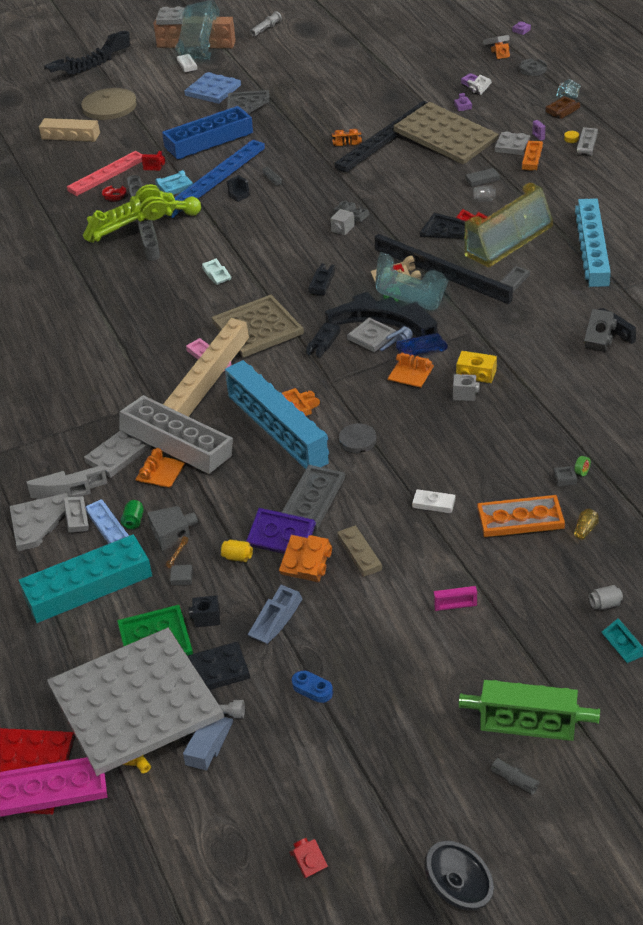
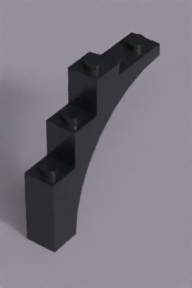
(384, 311)

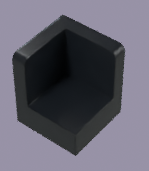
(238, 188)

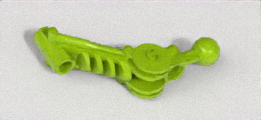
(147, 204)

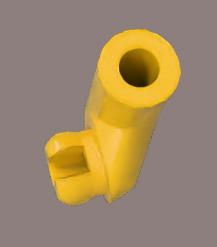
(141, 762)

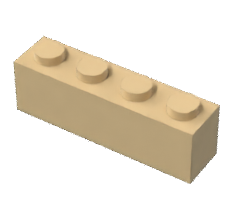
(69, 129)

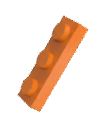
(532, 155)

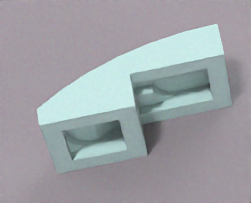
(216, 272)

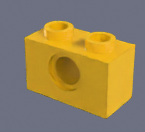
(477, 364)

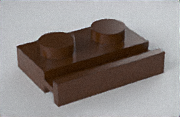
(562, 107)

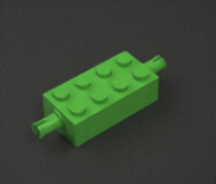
(529, 709)

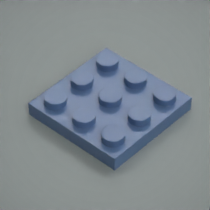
(212, 87)

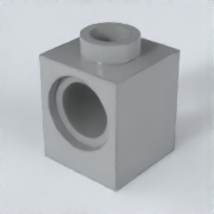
(465, 387)

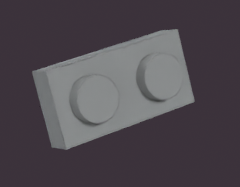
(75, 514)

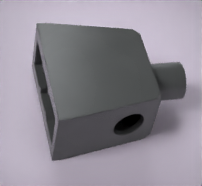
(170, 525)

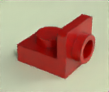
(153, 162)

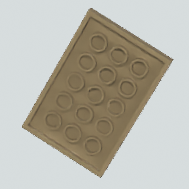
(446, 132)

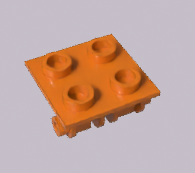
(339, 134)
(411, 371)
(160, 469)

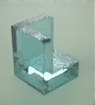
(569, 88)

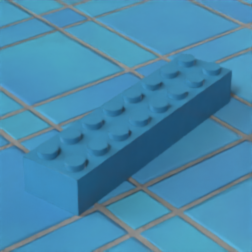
(277, 415)

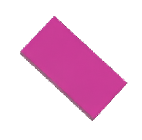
(455, 598)

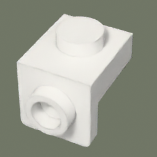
(479, 85)

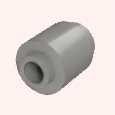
(605, 597)

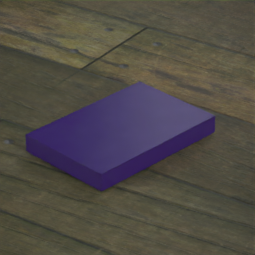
(273, 530)

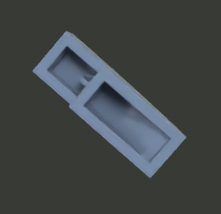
(275, 614)
(206, 743)

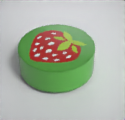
(582, 465)

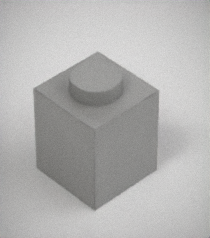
(342, 222)

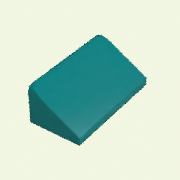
(623, 641)

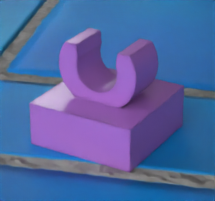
(462, 103)

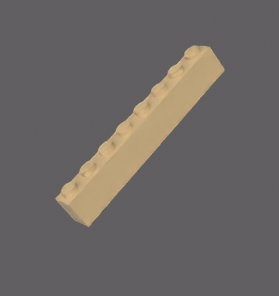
(208, 367)

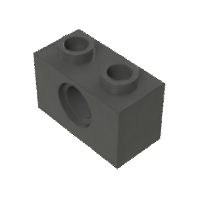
(598, 320)

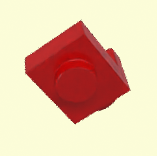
(308, 857)

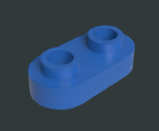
(309, 684)

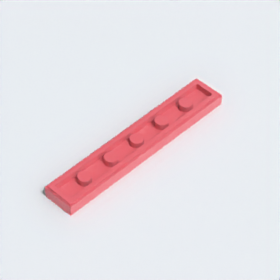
(105, 173)

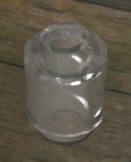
(484, 193)

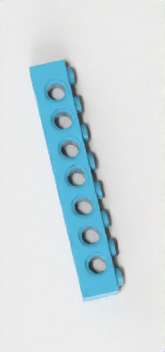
(592, 243)

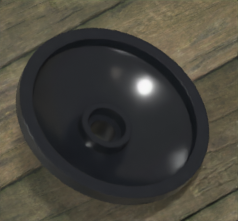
(458, 875)

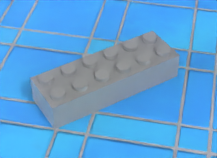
(176, 434)

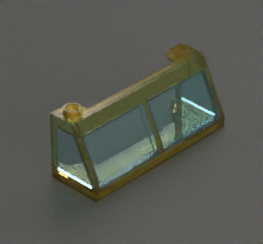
(508, 228)

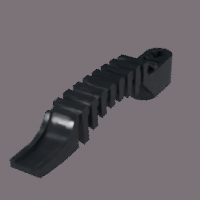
(113, 43)

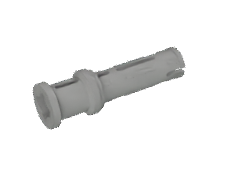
(269, 21)

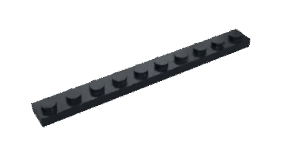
(372, 144)
(451, 271)

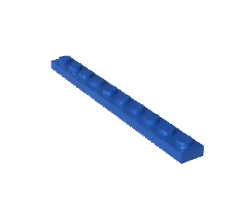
(220, 172)

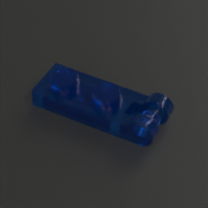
(422, 344)

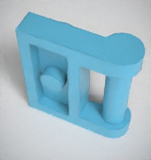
(174, 184)

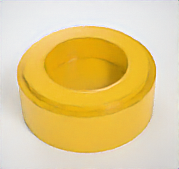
(571, 136)

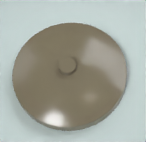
(109, 103)

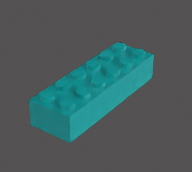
(85, 578)

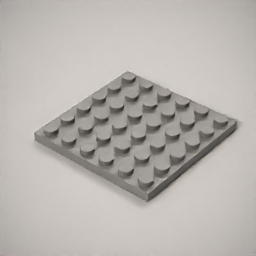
(134, 700)

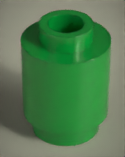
(132, 514)

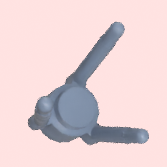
(402, 334)

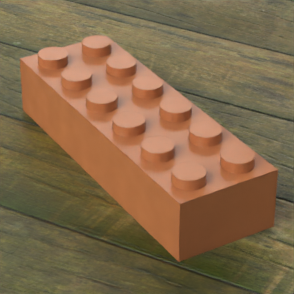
(221, 34)

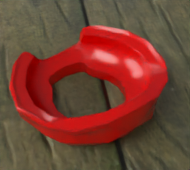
(108, 191)

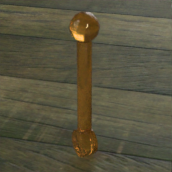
(184, 540)

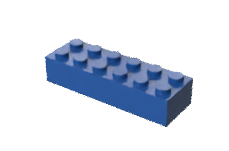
(207, 132)

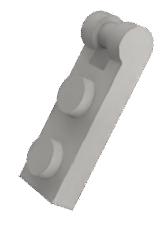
(587, 141)

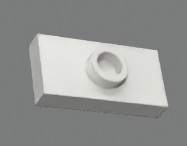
(186, 63)
(433, 501)

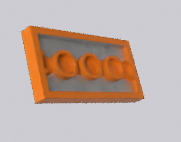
(520, 516)

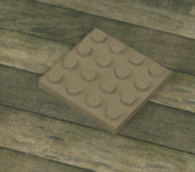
(266, 324)

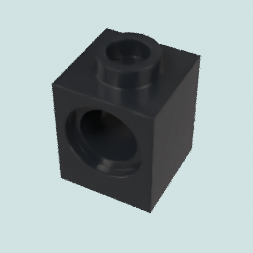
(205, 611)

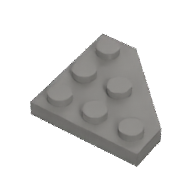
(36, 519)

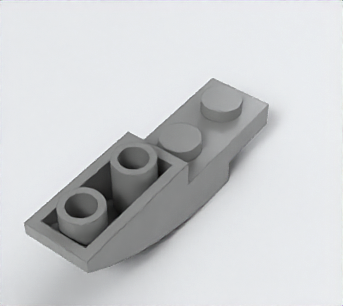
(74, 484)

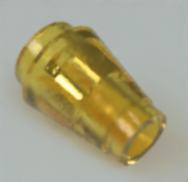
(586, 522)

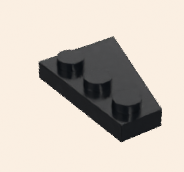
(443, 227)

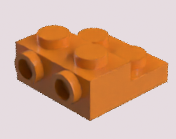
(306, 557)

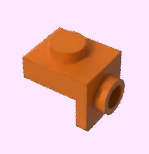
(501, 50)

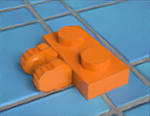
(304, 401)

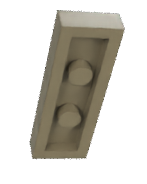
(359, 551)

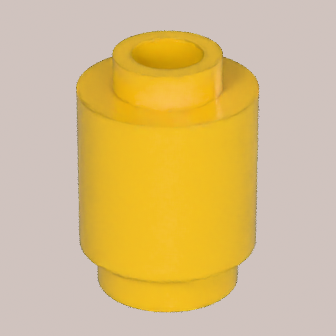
(236, 550)

